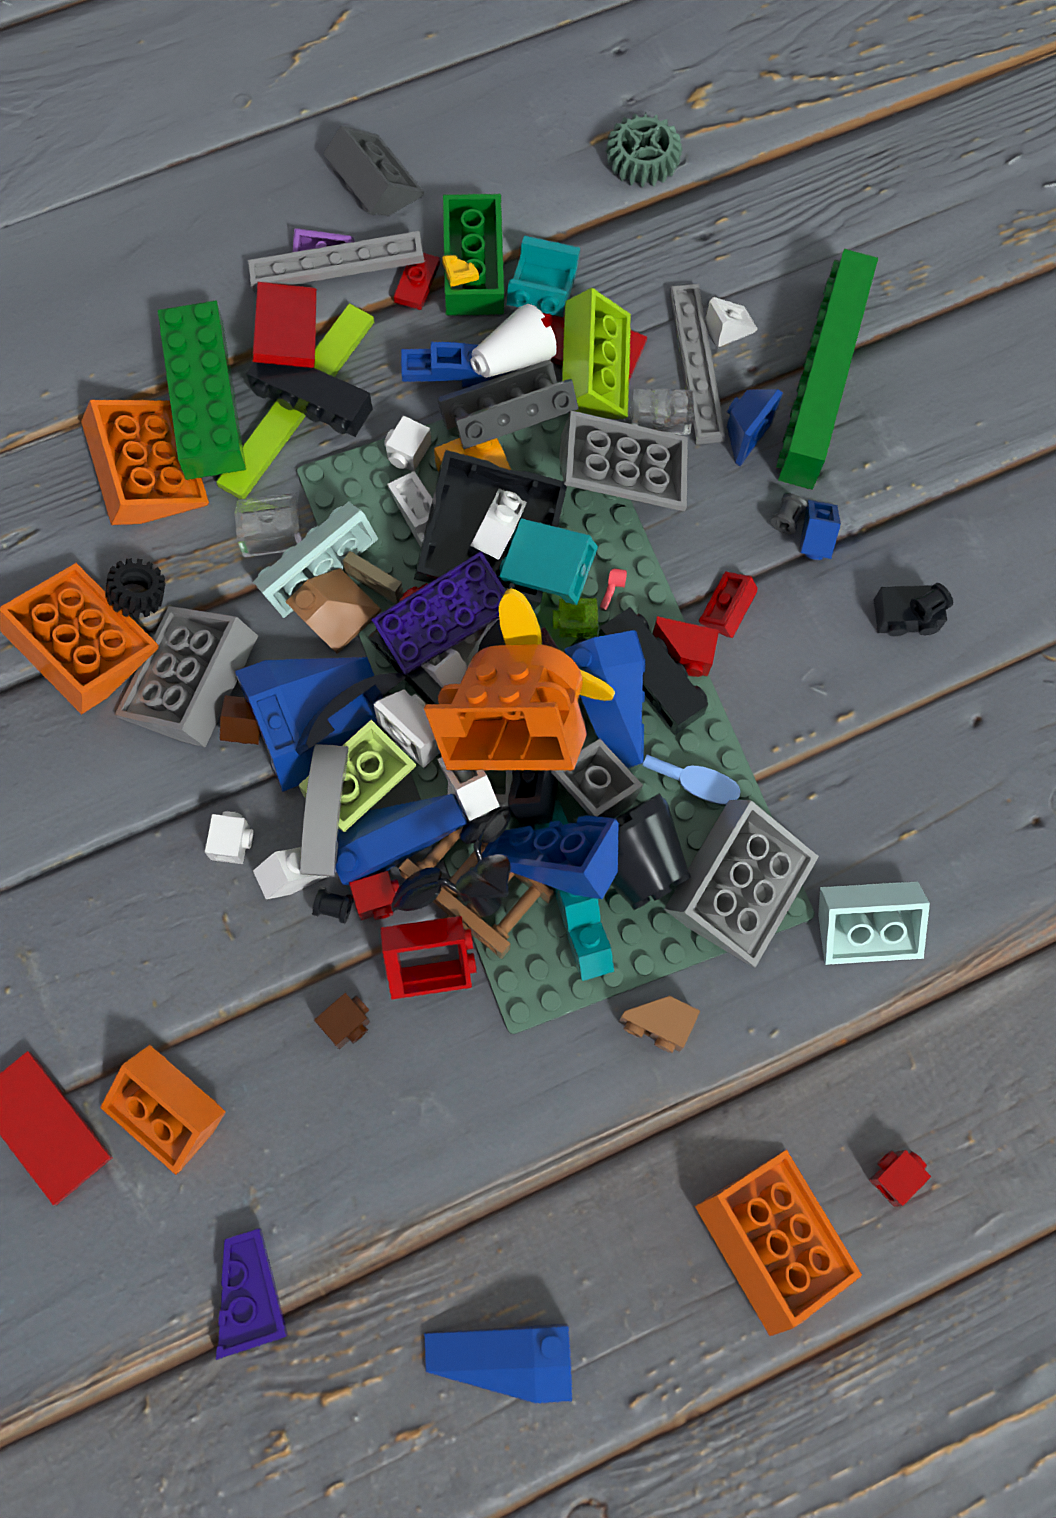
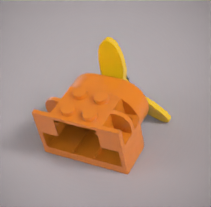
(515, 702)

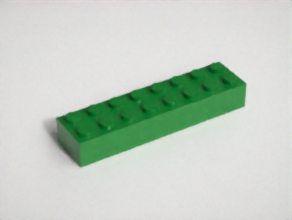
(826, 369)

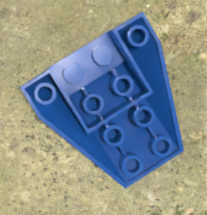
(290, 694)

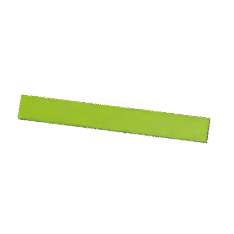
(281, 423)

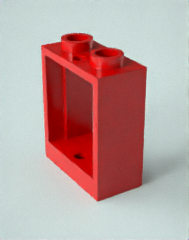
(428, 977)

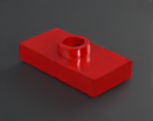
(417, 282)

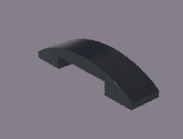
(319, 725)

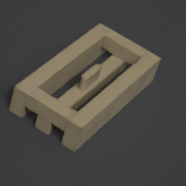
(373, 577)

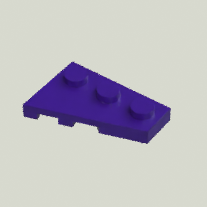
(249, 1297)

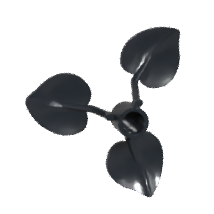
(480, 885)

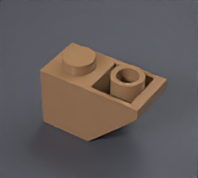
(663, 1020)

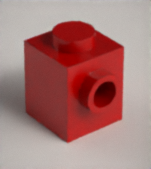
(374, 896)
(900, 1176)

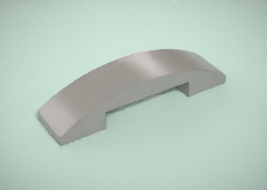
(323, 810)

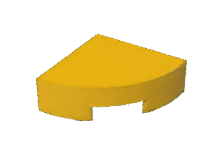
(459, 271)

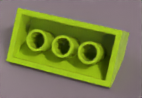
(597, 354)

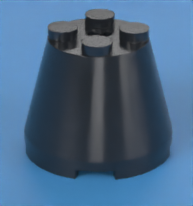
(648, 853)

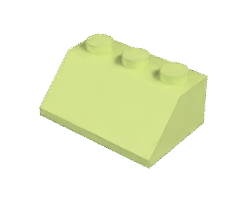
(371, 772)

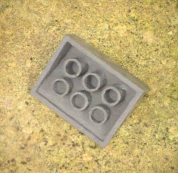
(624, 460)
(187, 677)
(742, 881)

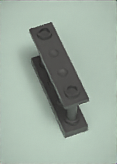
(507, 404)

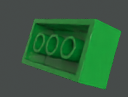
(475, 236)

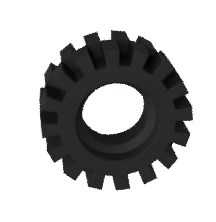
(135, 574)

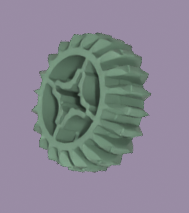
(643, 140)

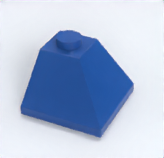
(750, 420)

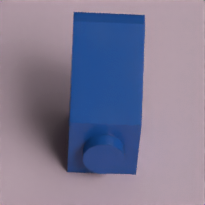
(819, 530)

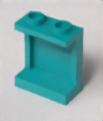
(544, 275)
(549, 559)

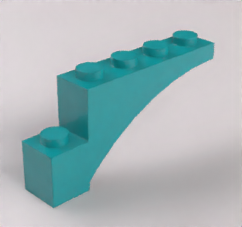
(582, 924)

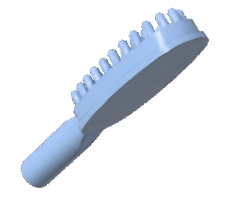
(698, 780)

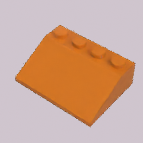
(138, 461)
(76, 637)
(778, 1243)

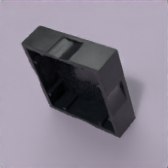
(460, 504)

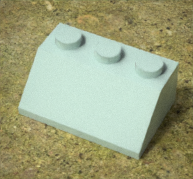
(873, 922)

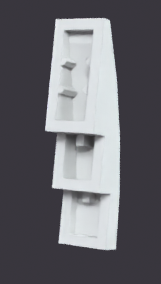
(413, 502)

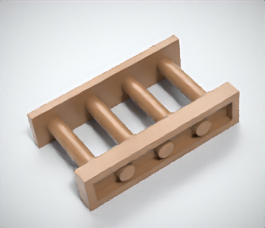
(492, 937)

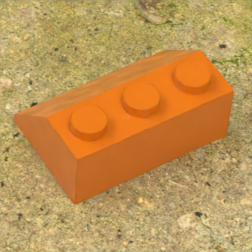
(162, 1108)

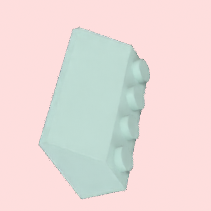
(316, 554)

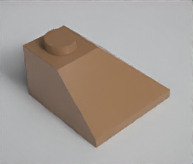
(334, 607)

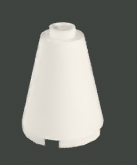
(515, 344)

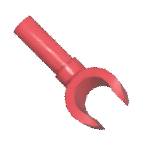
(617, 578)

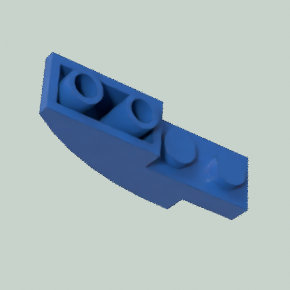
(441, 363)

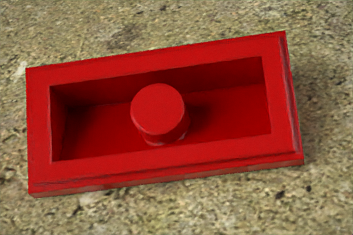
(729, 603)

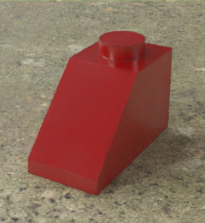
(688, 644)

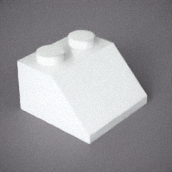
(407, 724)

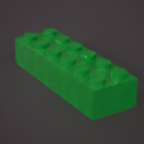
(201, 390)

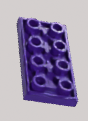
(441, 613)

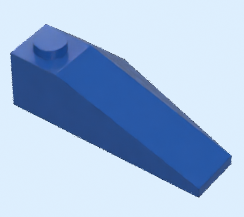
(621, 665)
(393, 834)
(568, 857)
(513, 1361)

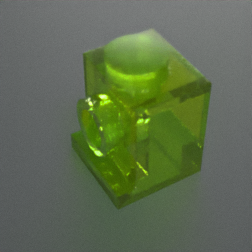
(584, 612)

